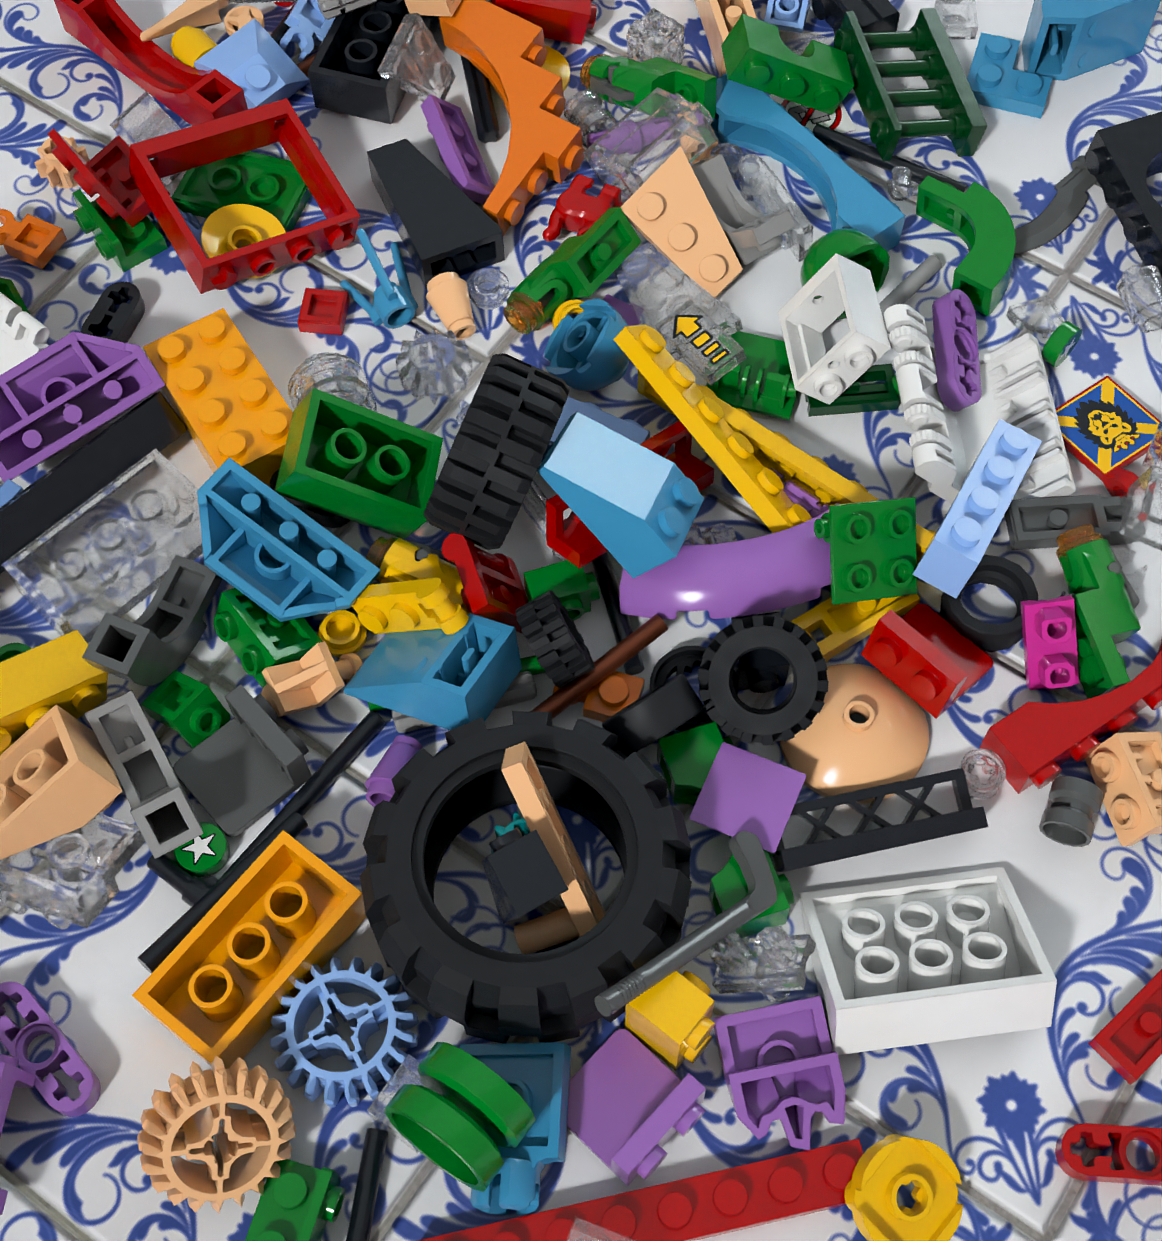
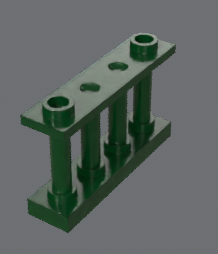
(934, 62)

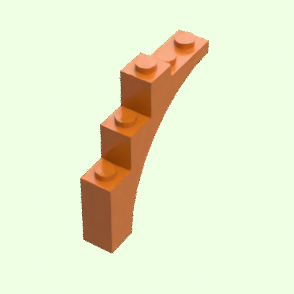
(511, 58)

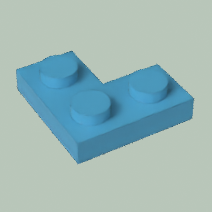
(999, 84)

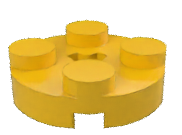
(895, 1163)

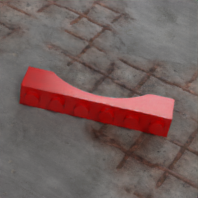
(114, 37)
(1046, 735)

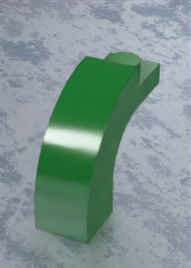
(986, 230)

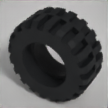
(497, 451)

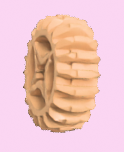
(190, 1116)

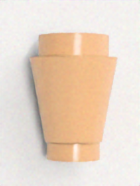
(452, 304)

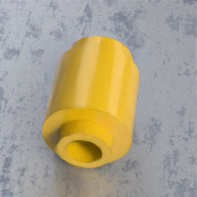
(190, 45)

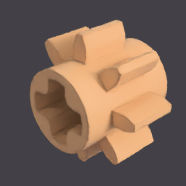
(51, 168)

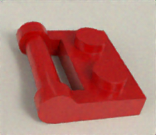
(488, 580)

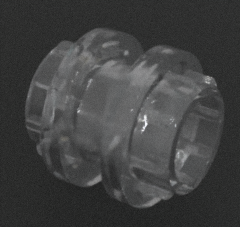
(334, 375)

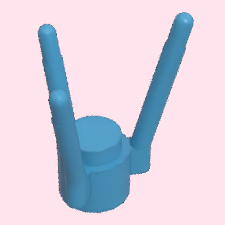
(391, 303)

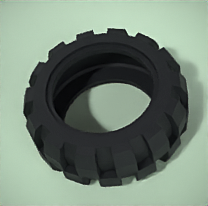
(533, 992)

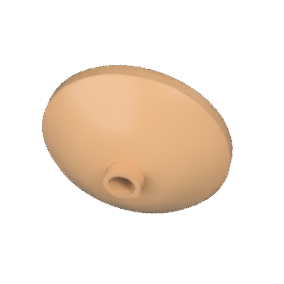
(858, 756)

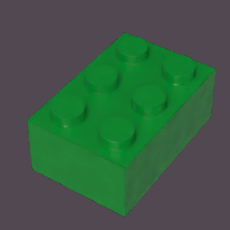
(359, 464)

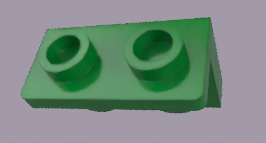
(116, 237)
(258, 636)
(297, 1204)

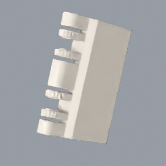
(1011, 390)

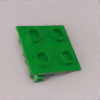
(761, 381)
(871, 549)

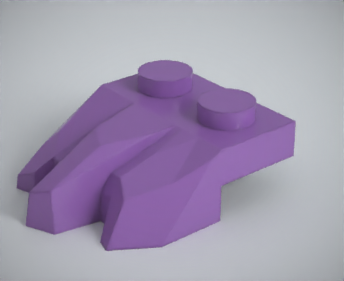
(781, 1068)

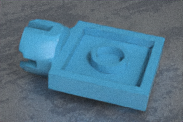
(542, 1079)

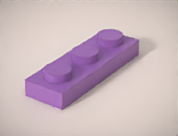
(457, 148)

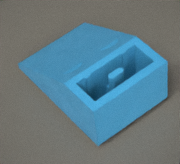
(1083, 35)
(441, 675)

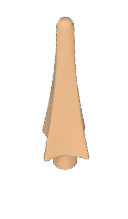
(190, 13)

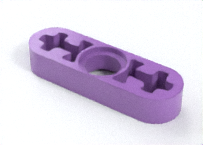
(956, 350)
(76, 1067)

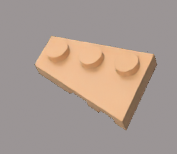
(682, 225)

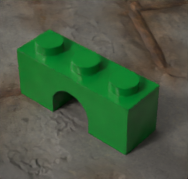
(761, 60)

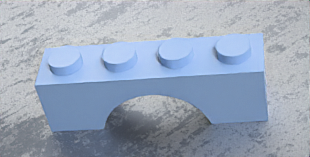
(977, 509)

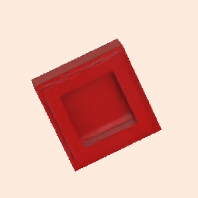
(323, 311)

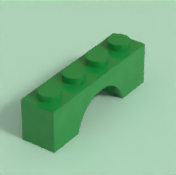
(685, 764)

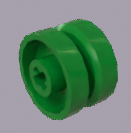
(460, 1115)

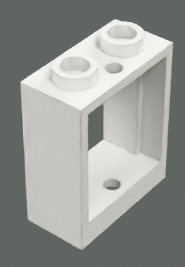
(803, 319)

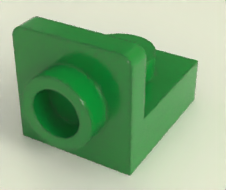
(187, 708)

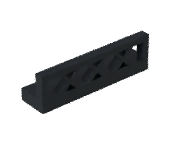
(889, 835)

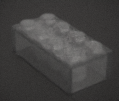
(110, 548)

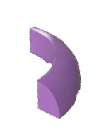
(733, 576)

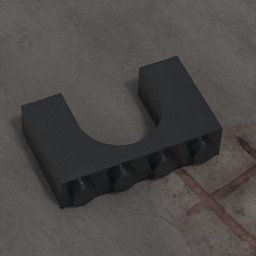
(1121, 162)

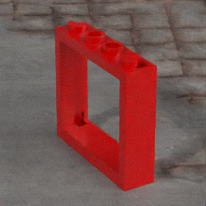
(230, 137)

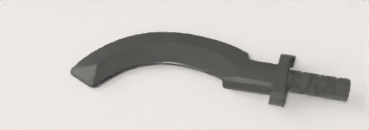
(1060, 212)

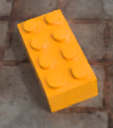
(223, 395)
(250, 950)

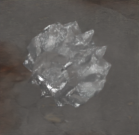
(434, 365)

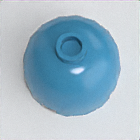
(584, 347)

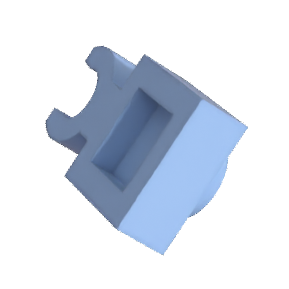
(307, 27)

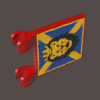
(1107, 432)

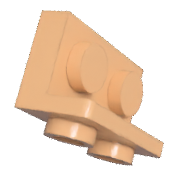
(1131, 779)

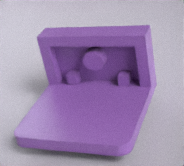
(630, 1106)

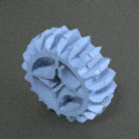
(325, 1039)

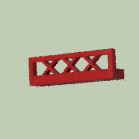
(577, 542)

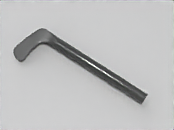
(760, 896)

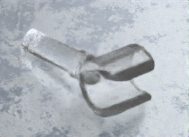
(901, 186)

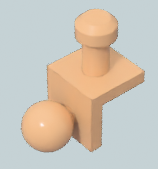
(308, 681)

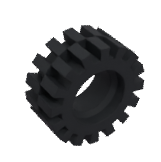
(554, 639)

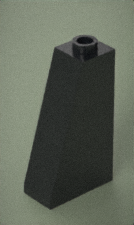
(432, 214)

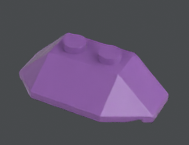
(67, 396)

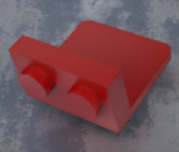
(106, 175)
(926, 657)

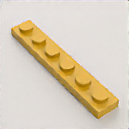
(705, 422)

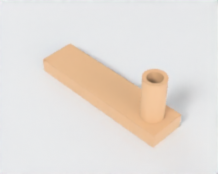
(582, 904)

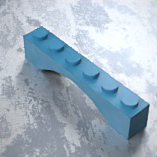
(760, 124)

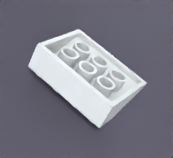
(926, 961)

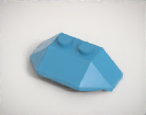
(276, 549)

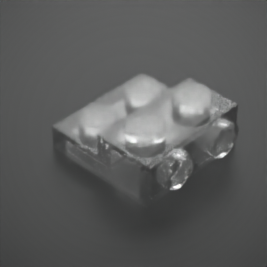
(71, 874)

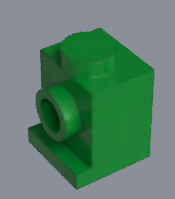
(568, 582)

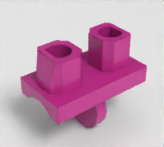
(1050, 643)

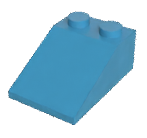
(622, 493)

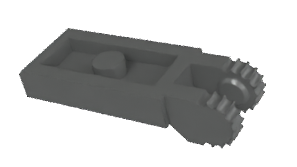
(1039, 521)

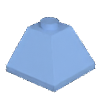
(256, 65)

